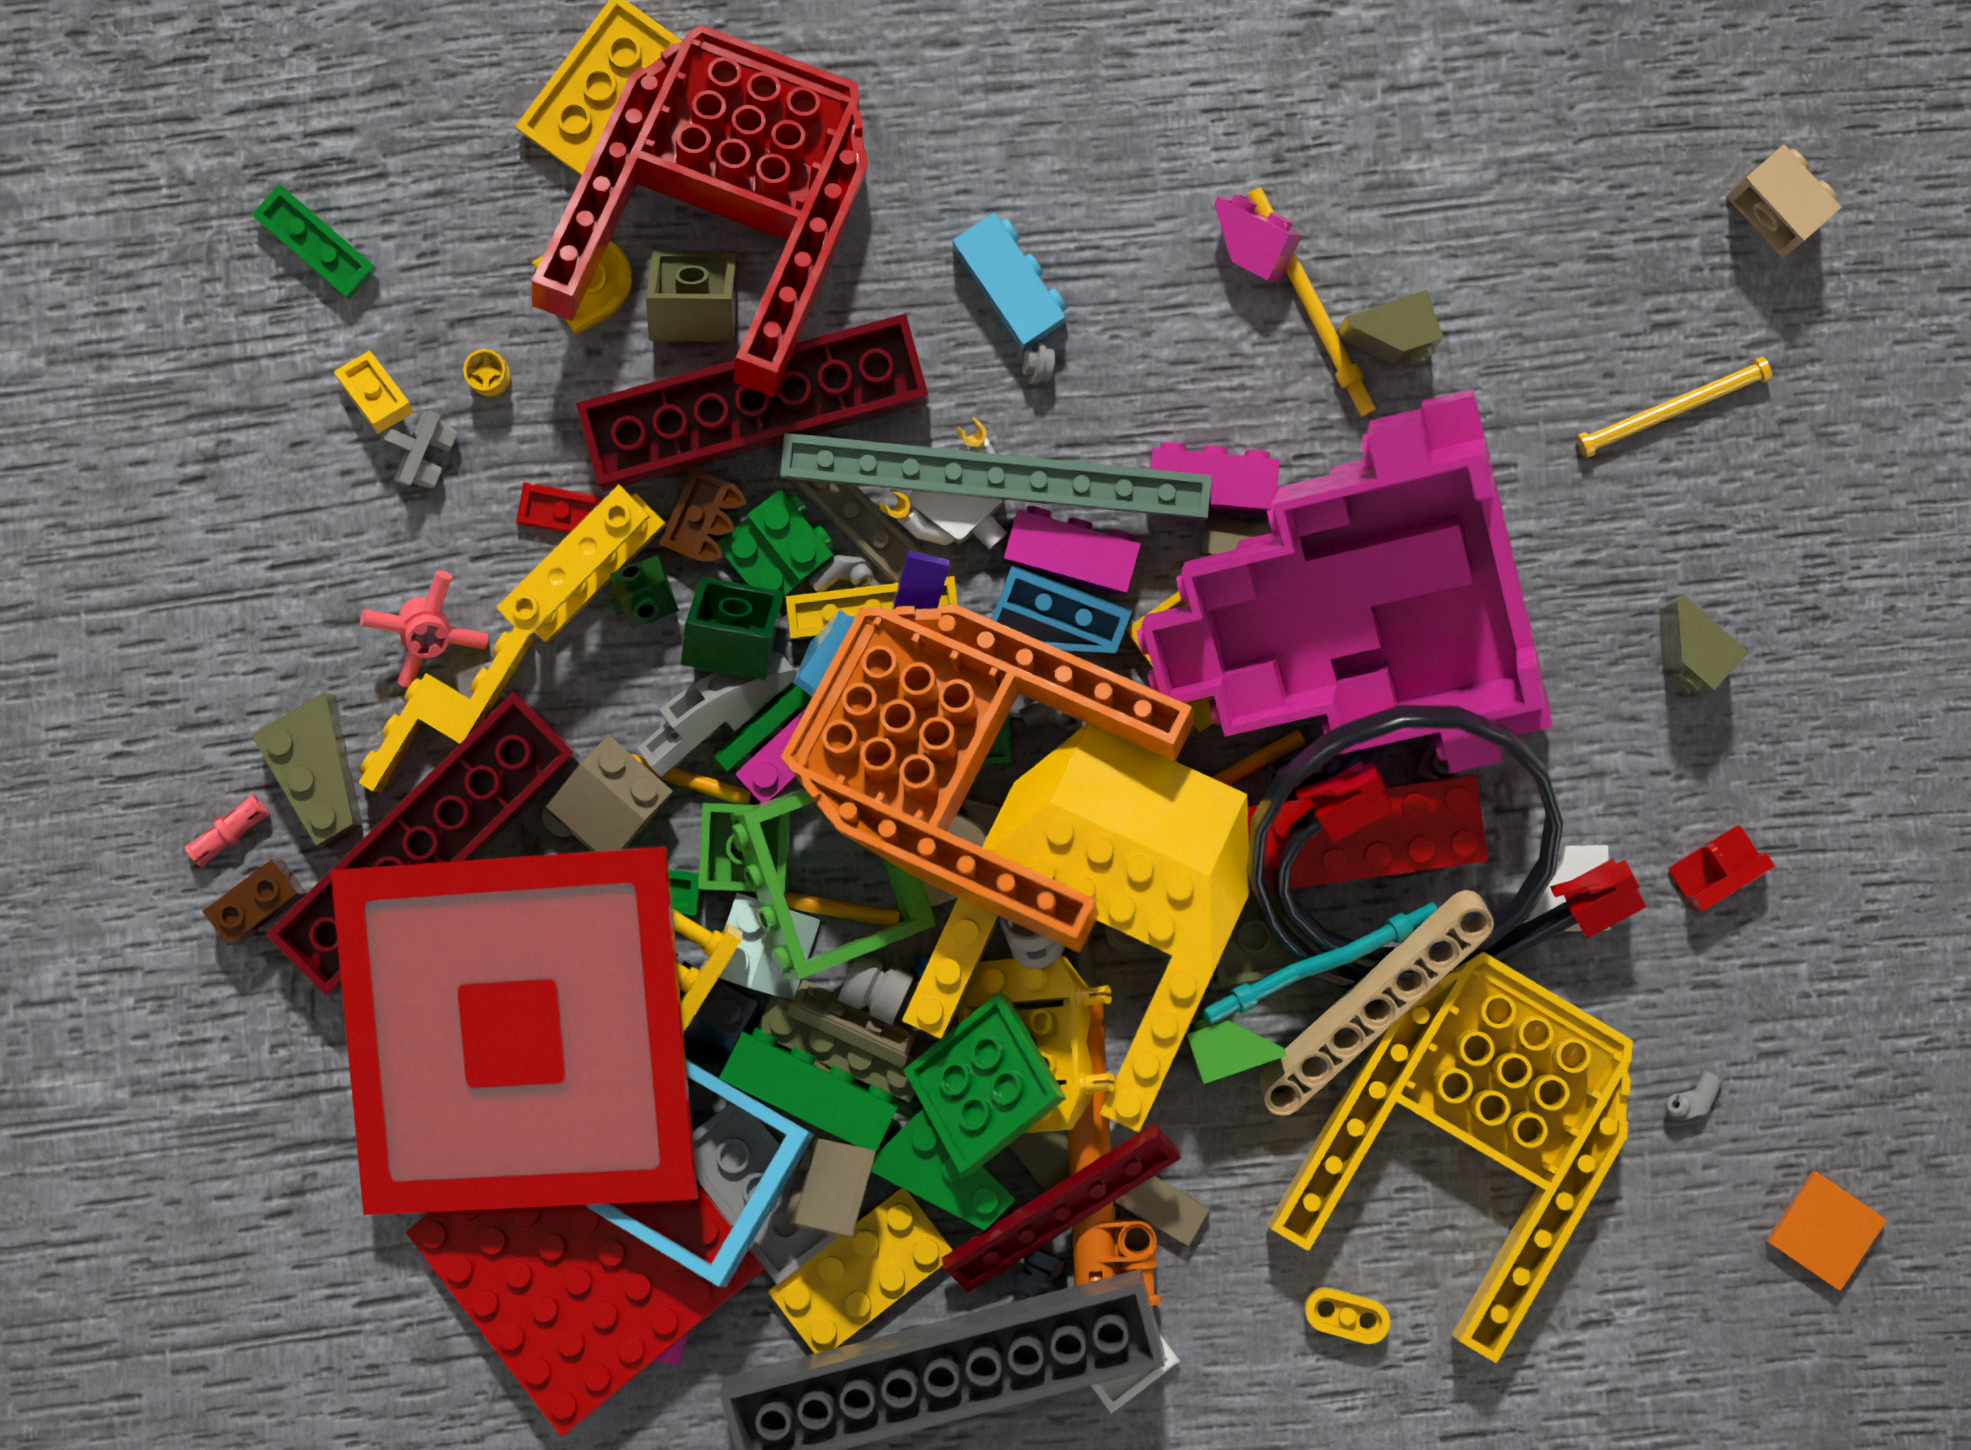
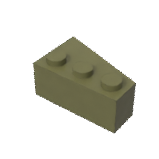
(313, 768)

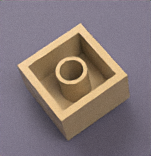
(1784, 200)

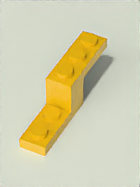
(443, 709)

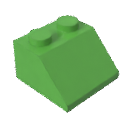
(1226, 1049)

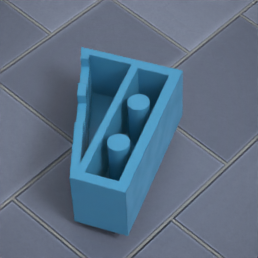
(1060, 613)

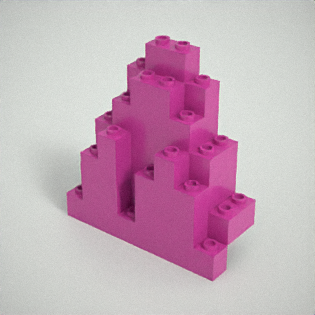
(1366, 597)

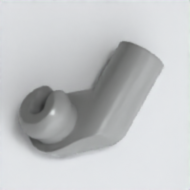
(842, 568)
(1038, 712)
(1694, 1102)

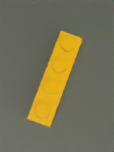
(813, 611)

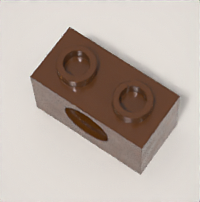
(255, 902)

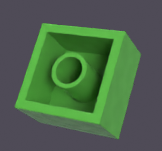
(722, 863)

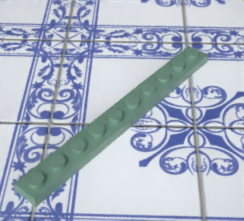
(996, 476)

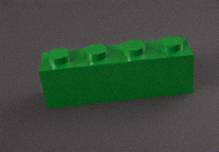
(809, 1091)

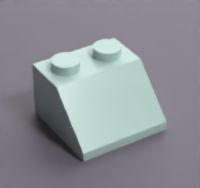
(752, 960)

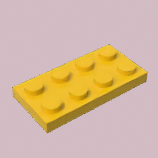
(585, 88)
(862, 1273)

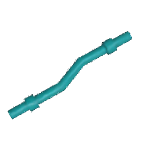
(1247, 996)

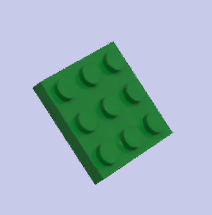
(984, 1084)

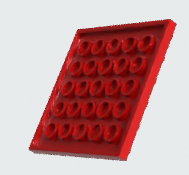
(575, 1296)

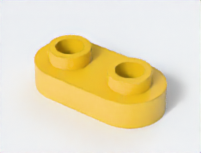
(1346, 1315)

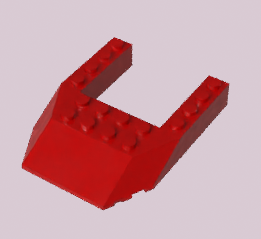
(736, 138)

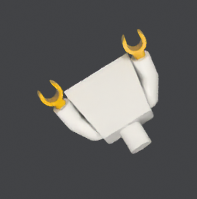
(951, 517)

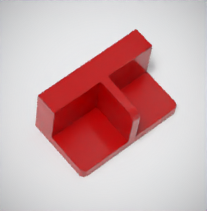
(1719, 869)

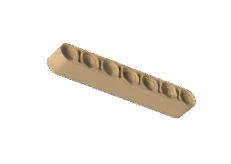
(1379, 983)

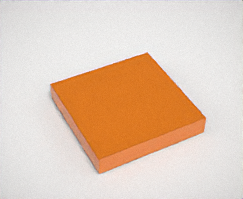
(1826, 1230)

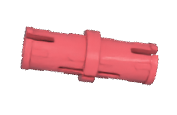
(227, 830)

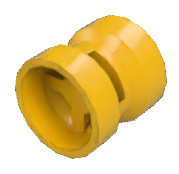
(482, 367)

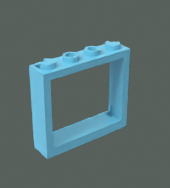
(757, 1207)

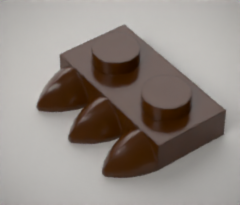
(701, 516)

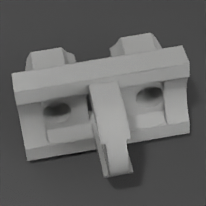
(427, 432)

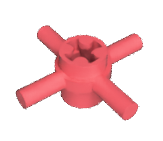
(413, 629)

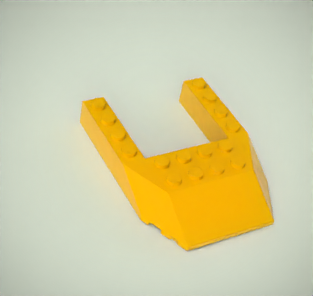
(1156, 854)
(1512, 1080)

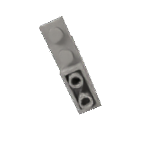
(706, 705)

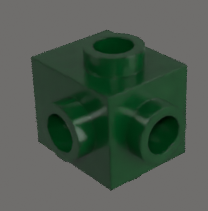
(642, 592)

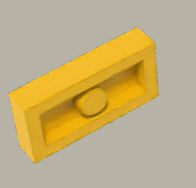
(373, 392)

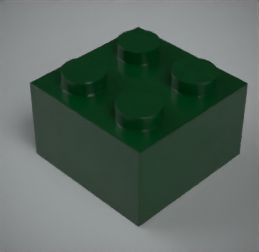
(732, 628)

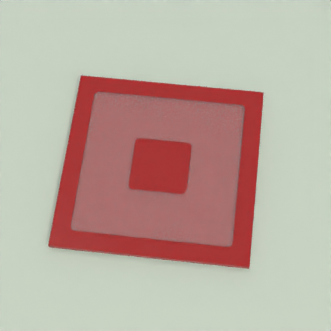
(515, 1032)

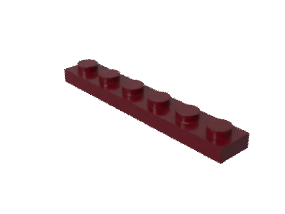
(1061, 1208)

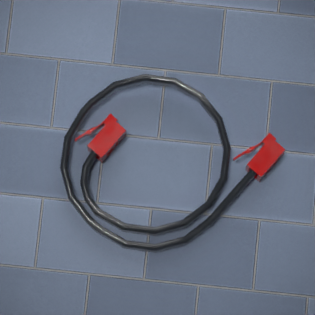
(1360, 797)

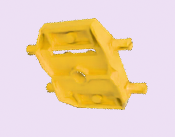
(1057, 1030)

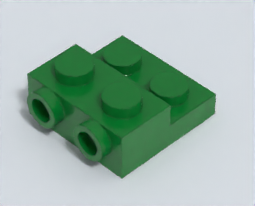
(777, 545)

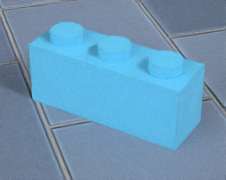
(1010, 280)

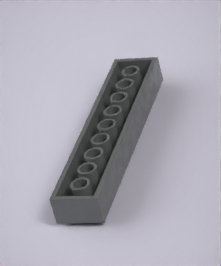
(947, 1369)

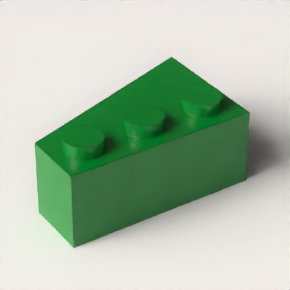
(923, 1166)

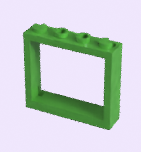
(774, 912)

